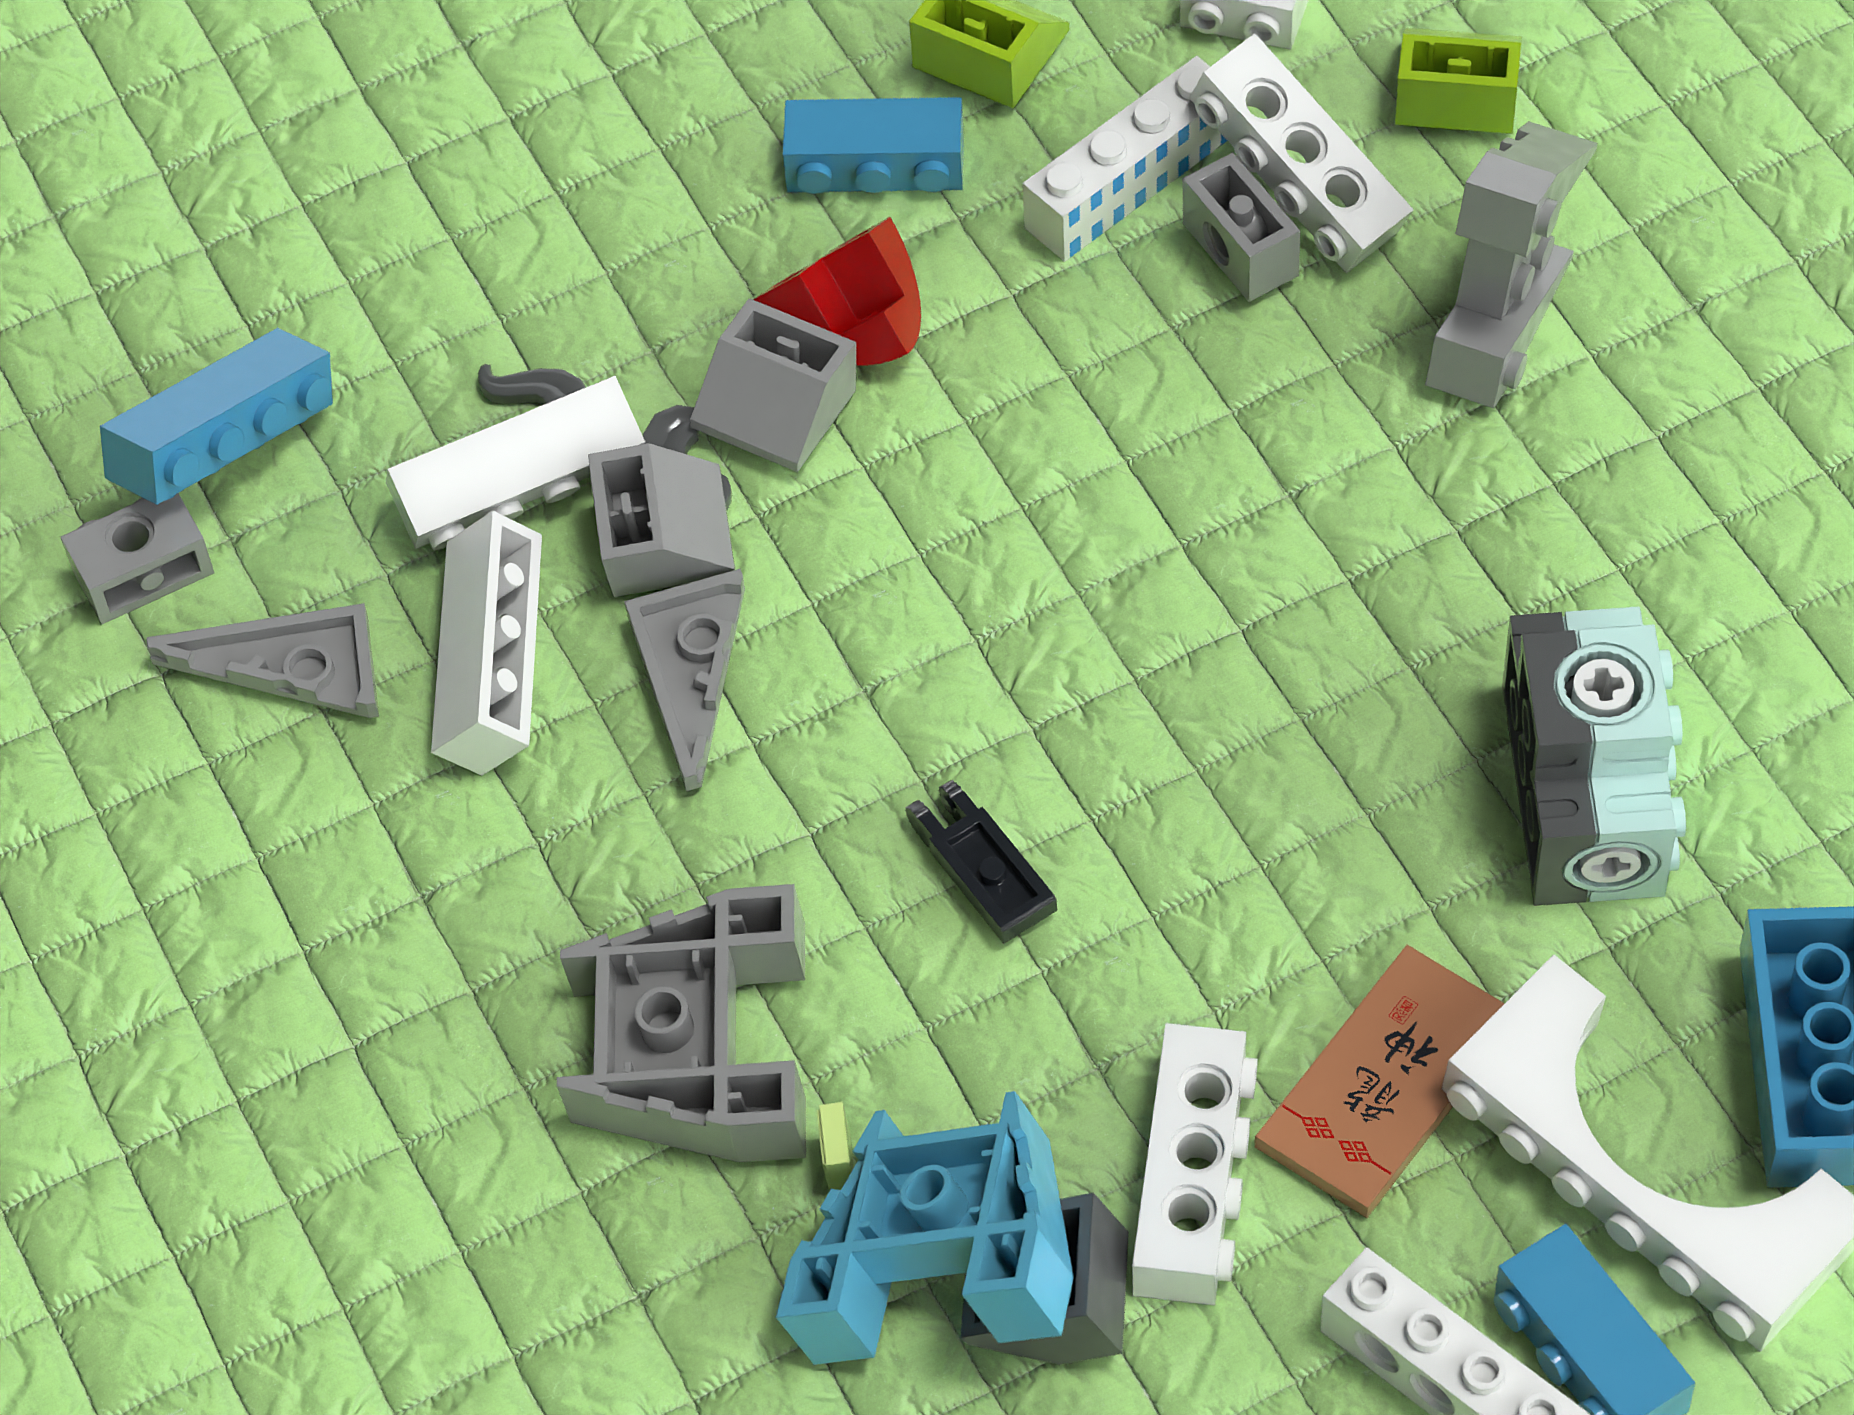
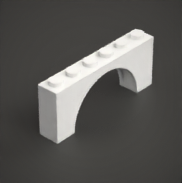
(1739, 1262)

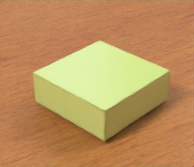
(835, 1144)

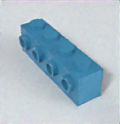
(216, 415)

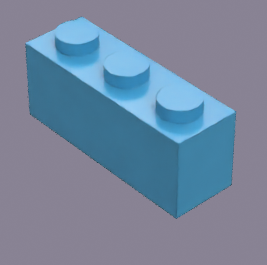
(873, 145)
(1589, 1331)

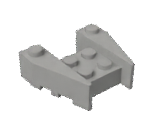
(1508, 261)
(671, 1028)

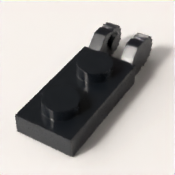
(984, 864)

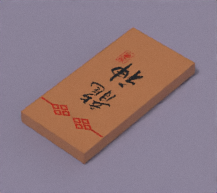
(1378, 1083)

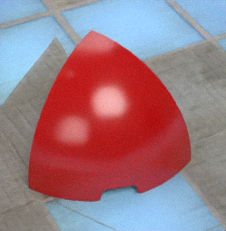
(859, 292)

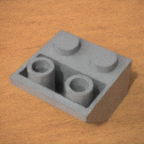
(775, 385)
(659, 518)

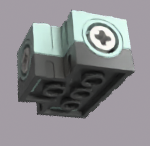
(1593, 754)

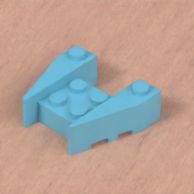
(935, 1208)

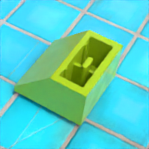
(984, 44)
(1458, 80)

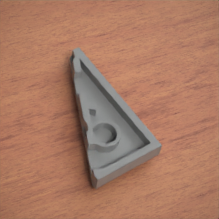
(686, 652)
(300, 656)

